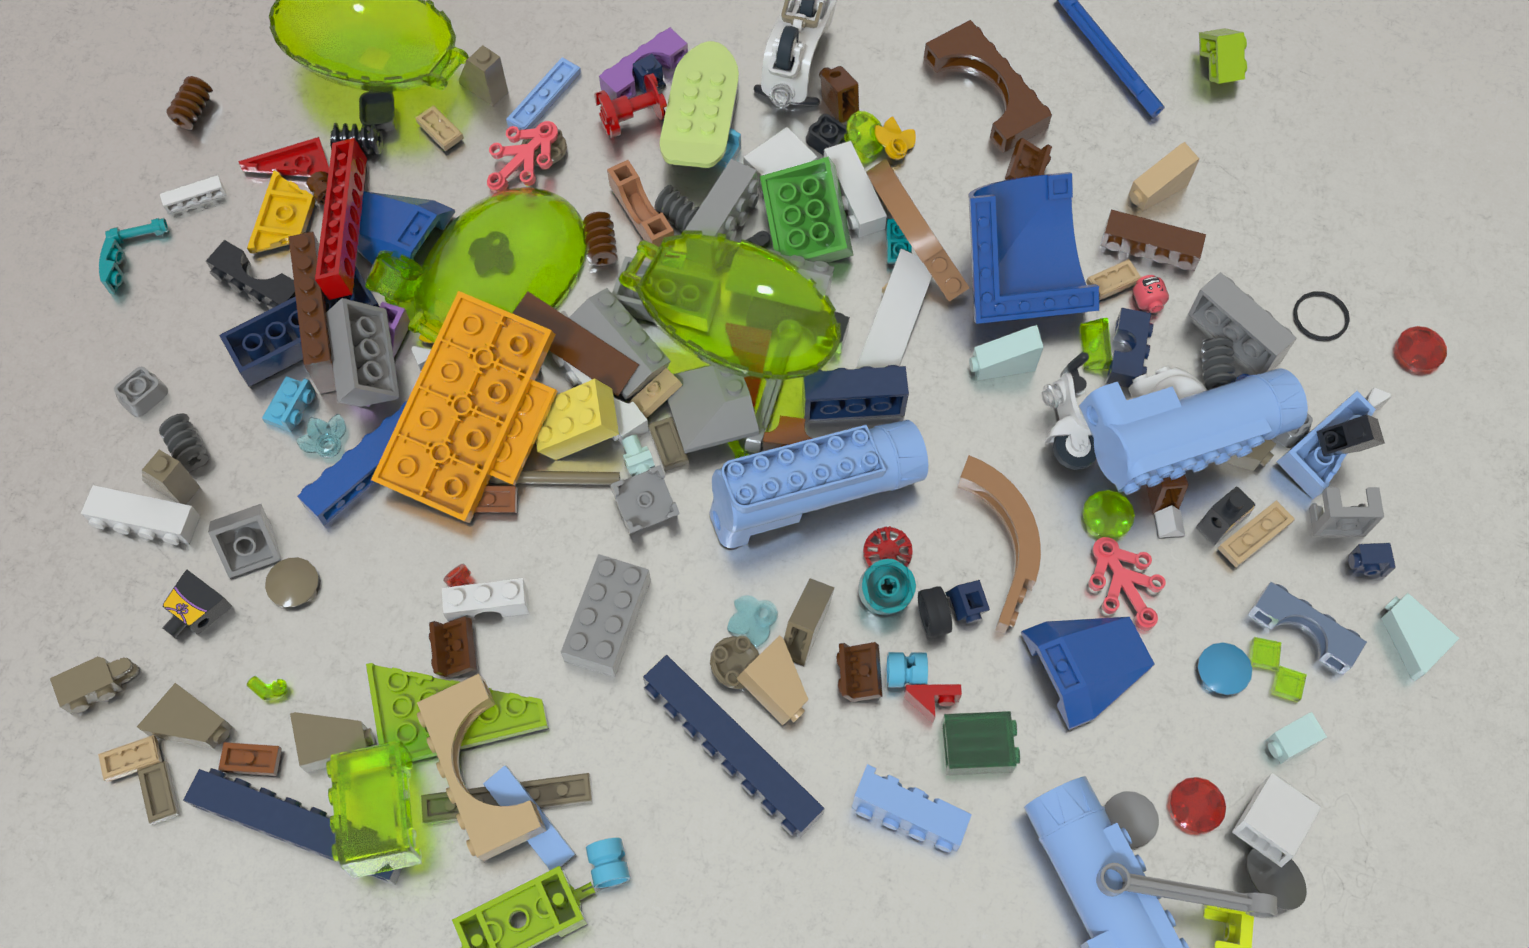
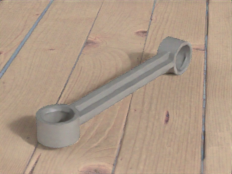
(763, 415)
(1254, 904)

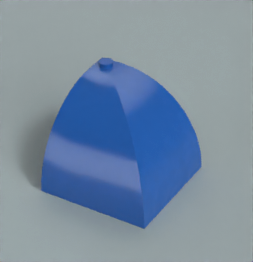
(1026, 250)

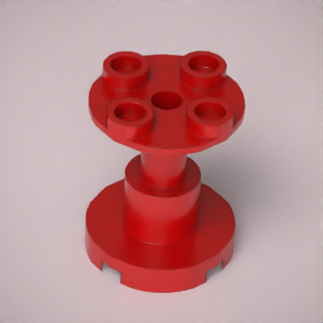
(622, 108)

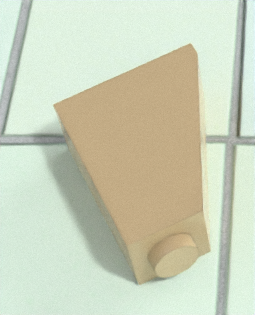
(1164, 177)
(776, 682)

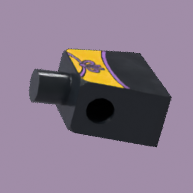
(1230, 511)
(193, 605)

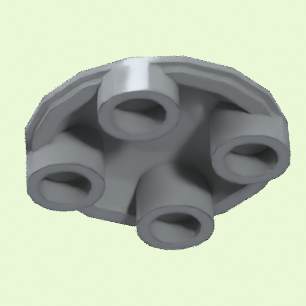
(1135, 814)

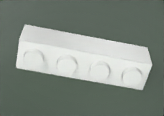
(192, 194)

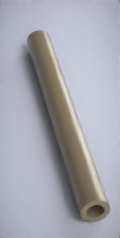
(564, 477)

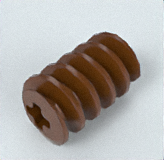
(188, 101)
(600, 239)

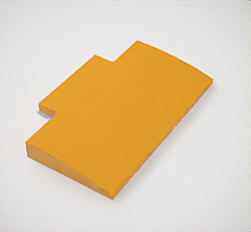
(470, 409)

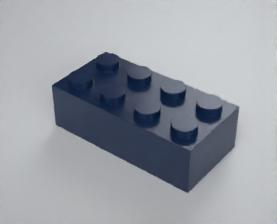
(855, 393)

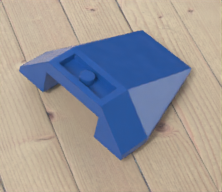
(398, 224)
(1089, 662)

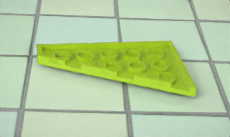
(396, 709)

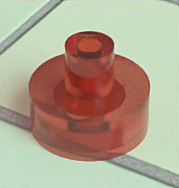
(458, 576)

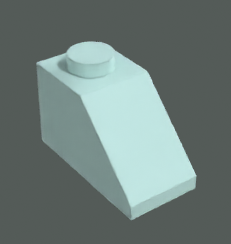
(1296, 738)

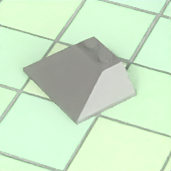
(711, 408)

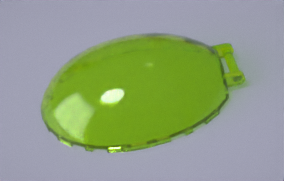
(369, 42)
(501, 251)
(735, 306)

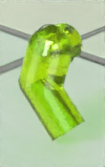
(268, 692)

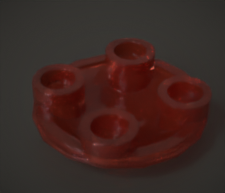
(1421, 348)
(1197, 805)

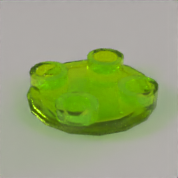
(862, 133)
(1108, 514)

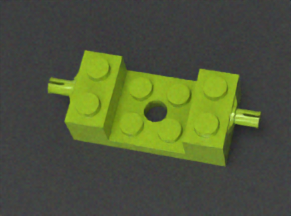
(550, 910)

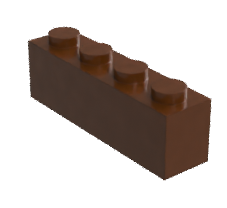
(1153, 240)

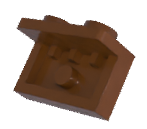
(1028, 160)
(452, 647)
(859, 671)

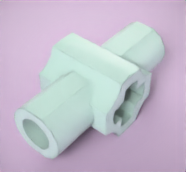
(637, 458)

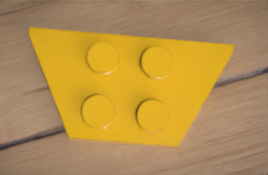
(282, 214)

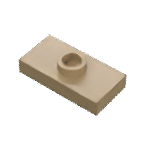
(439, 128)
(1114, 279)
(656, 392)
(129, 758)

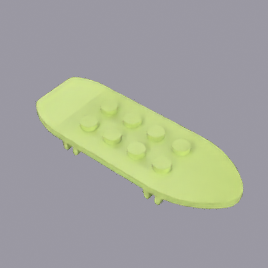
(700, 107)

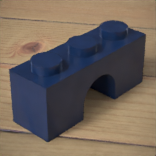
(1132, 329)

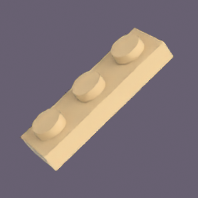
(1256, 533)

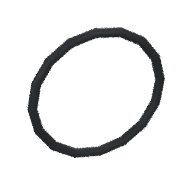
(1314, 335)

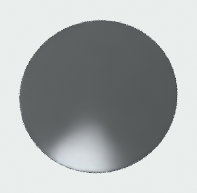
(1284, 882)

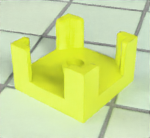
(1238, 926)

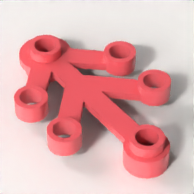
(524, 153)
(1125, 578)

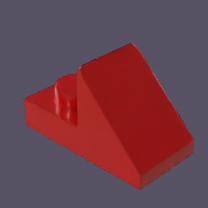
(925, 696)

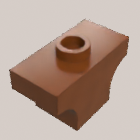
(789, 431)

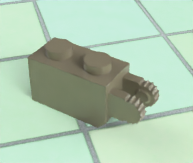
(92, 682)

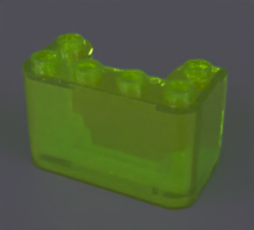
(372, 809)

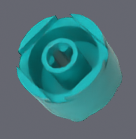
(894, 574)

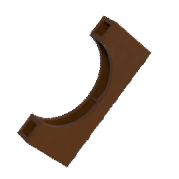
(970, 50)
(311, 311)

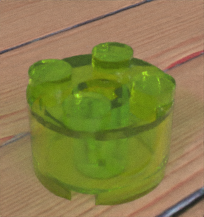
(395, 277)

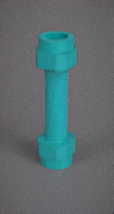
(157, 226)

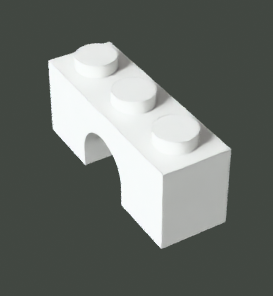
(503, 596)

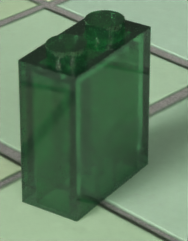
(980, 743)

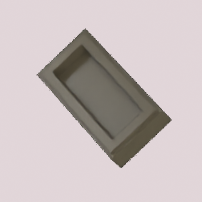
(668, 444)
(158, 793)

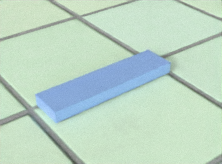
(544, 95)
(549, 845)

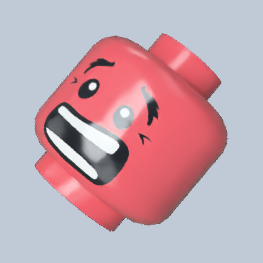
(1150, 293)

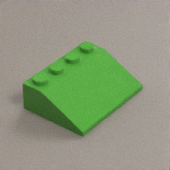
(807, 212)

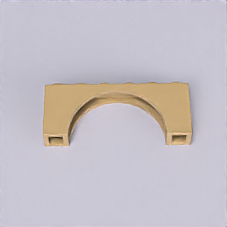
(447, 720)

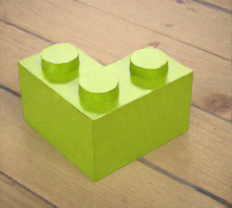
(1225, 54)

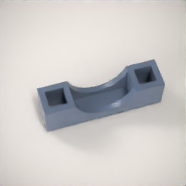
(1336, 644)

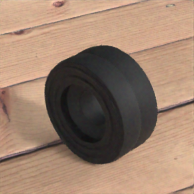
(935, 611)

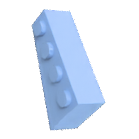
(1305, 459)
(910, 810)

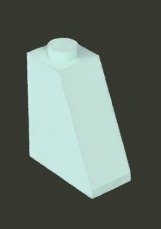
(1008, 355)
(1416, 634)

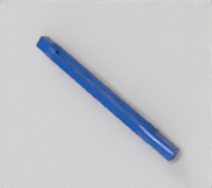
(1113, 57)

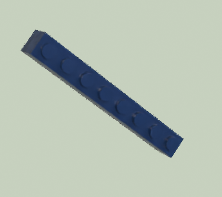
(734, 746)
(267, 814)

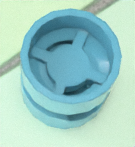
(907, 669)
(607, 861)

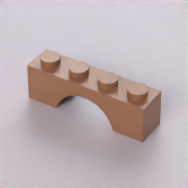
(630, 193)

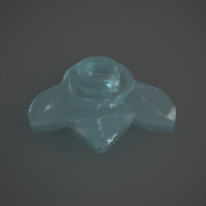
(322, 434)
(748, 619)

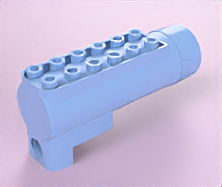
(1165, 436)
(798, 478)
(1080, 844)

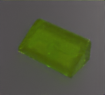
(1096, 343)

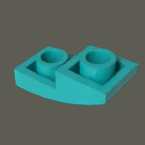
(895, 241)
(109, 272)

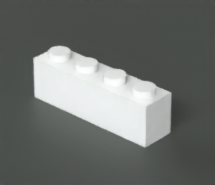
(857, 192)
(140, 514)

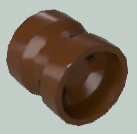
(317, 186)

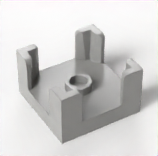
(644, 499)
(1346, 520)

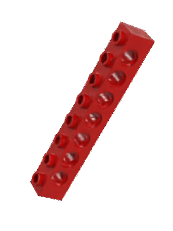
(341, 219)

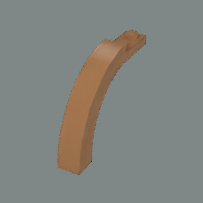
(916, 230)
(1015, 512)

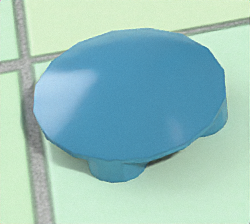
(1224, 668)

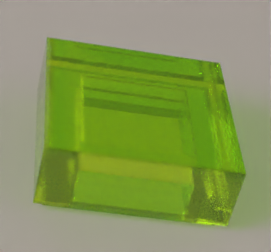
(1265, 653)
(1289, 683)

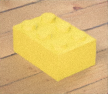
(578, 420)

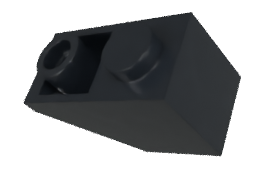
(1351, 436)

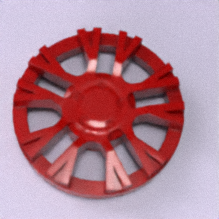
(888, 548)

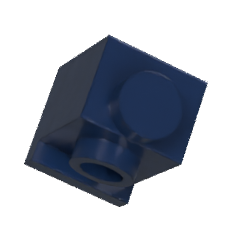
(645, 67)
(1372, 559)
(968, 601)

